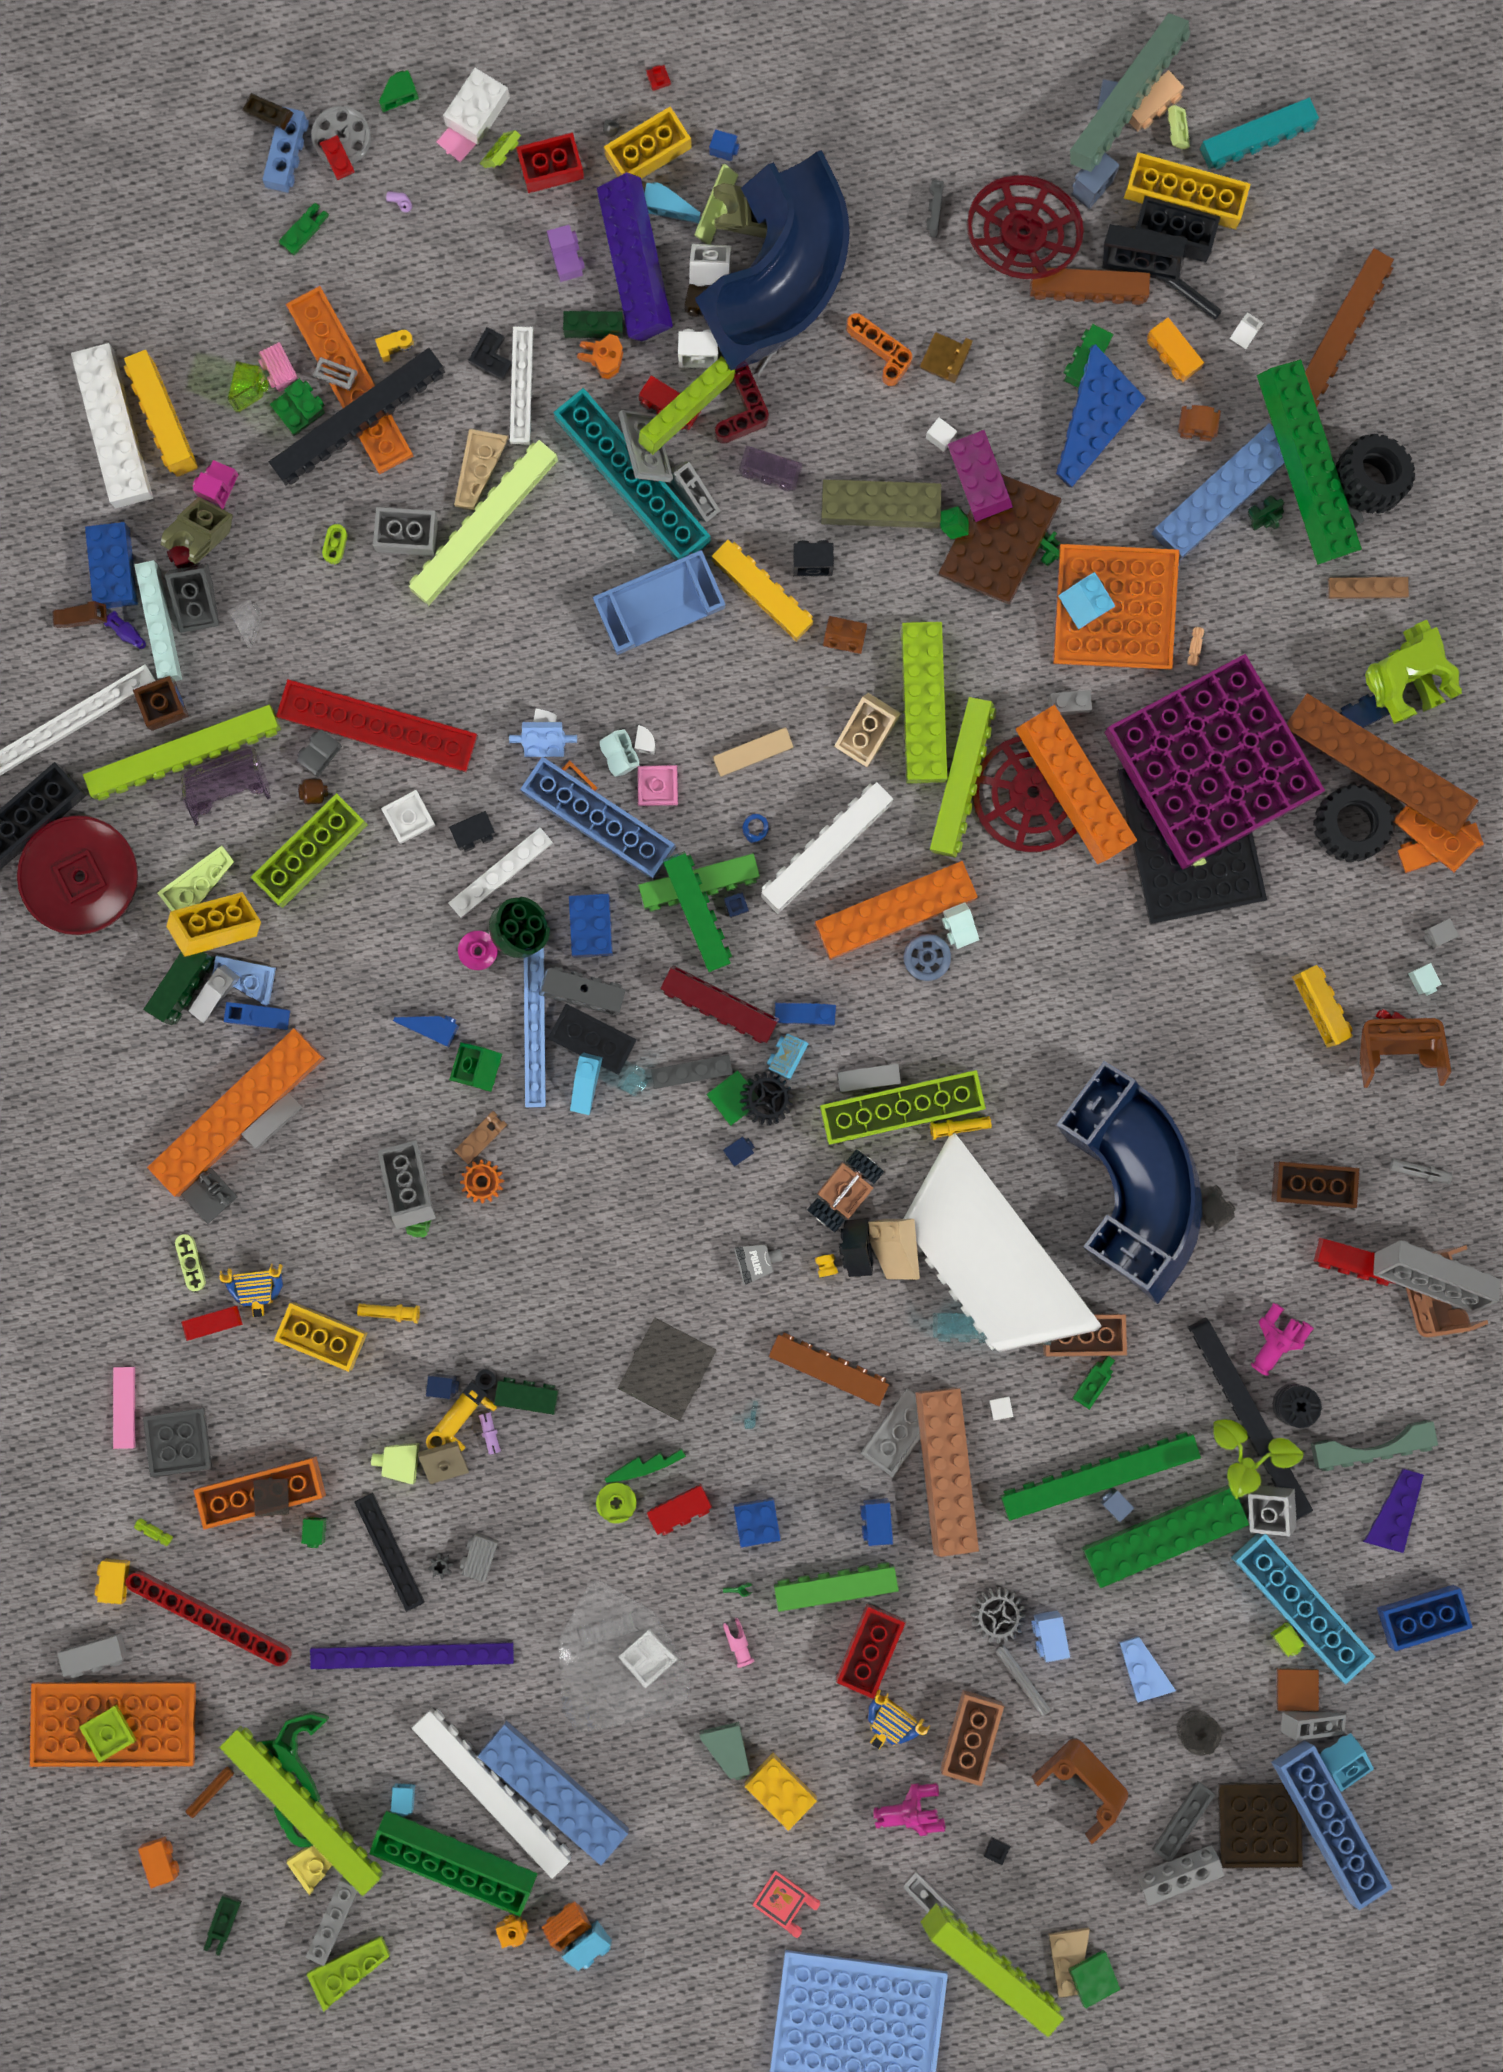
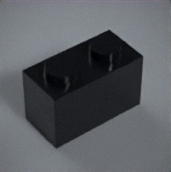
(473, 831)

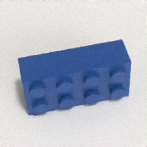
(111, 565)
(1424, 1617)

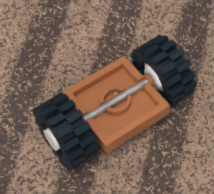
(845, 1190)

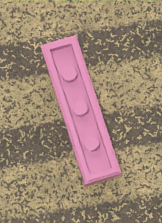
(123, 1407)

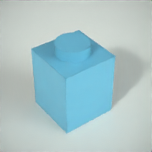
(403, 1799)

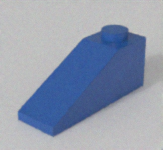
(806, 1013)
(434, 1027)

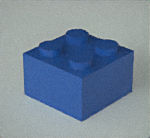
(757, 1522)
(877, 1522)

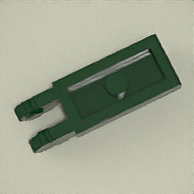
(222, 1922)

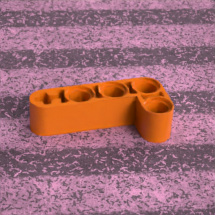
(876, 345)

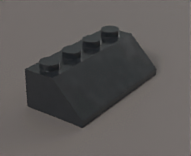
(1180, 221)
(1144, 252)

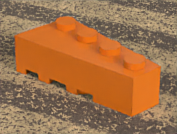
(1416, 857)

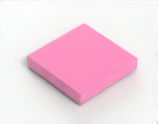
(657, 785)

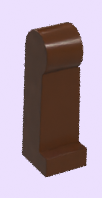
(79, 615)

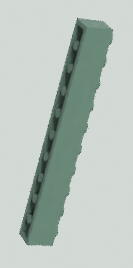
(1129, 92)

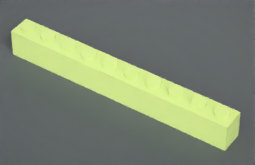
(483, 522)

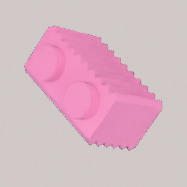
(279, 367)

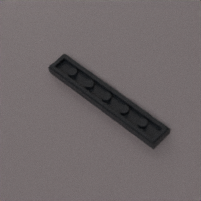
(389, 1551)

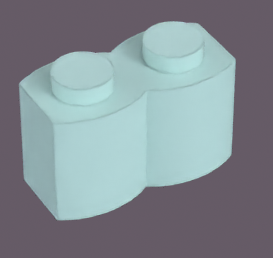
(619, 753)
(960, 925)

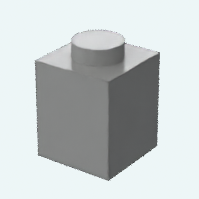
(1440, 933)

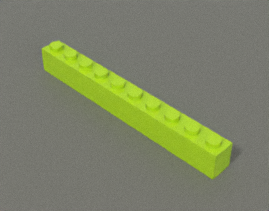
(182, 752)
(302, 1810)

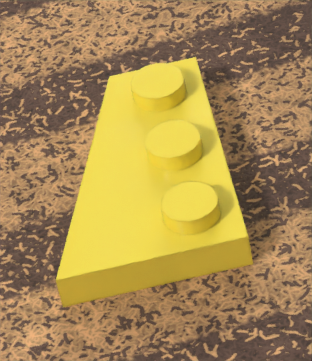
(309, 1867)

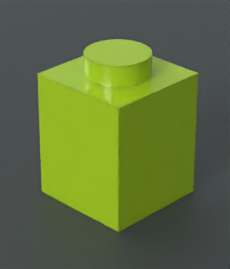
(1287, 1640)

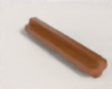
(209, 1792)

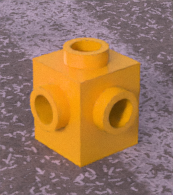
(512, 1931)

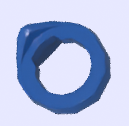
(753, 838)

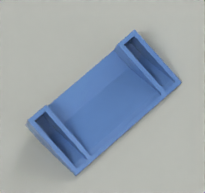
(659, 602)

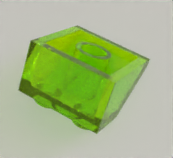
(246, 386)

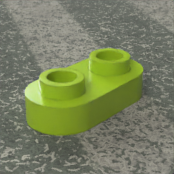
(332, 544)

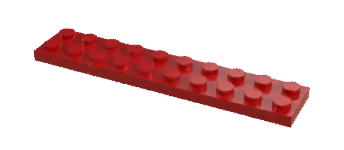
(376, 725)

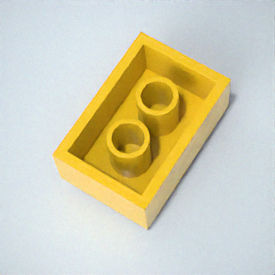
(780, 1791)

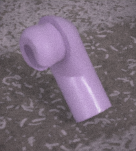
(401, 199)

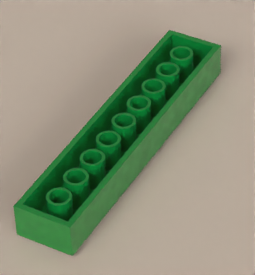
(1309, 461)

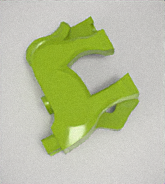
(1415, 662)

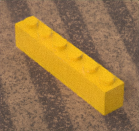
(762, 590)

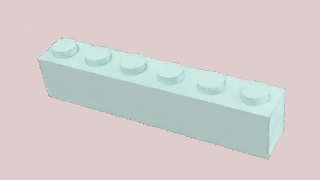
(158, 620)

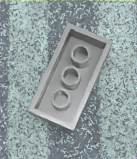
(406, 1184)

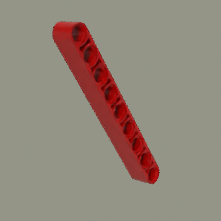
(198, 1618)

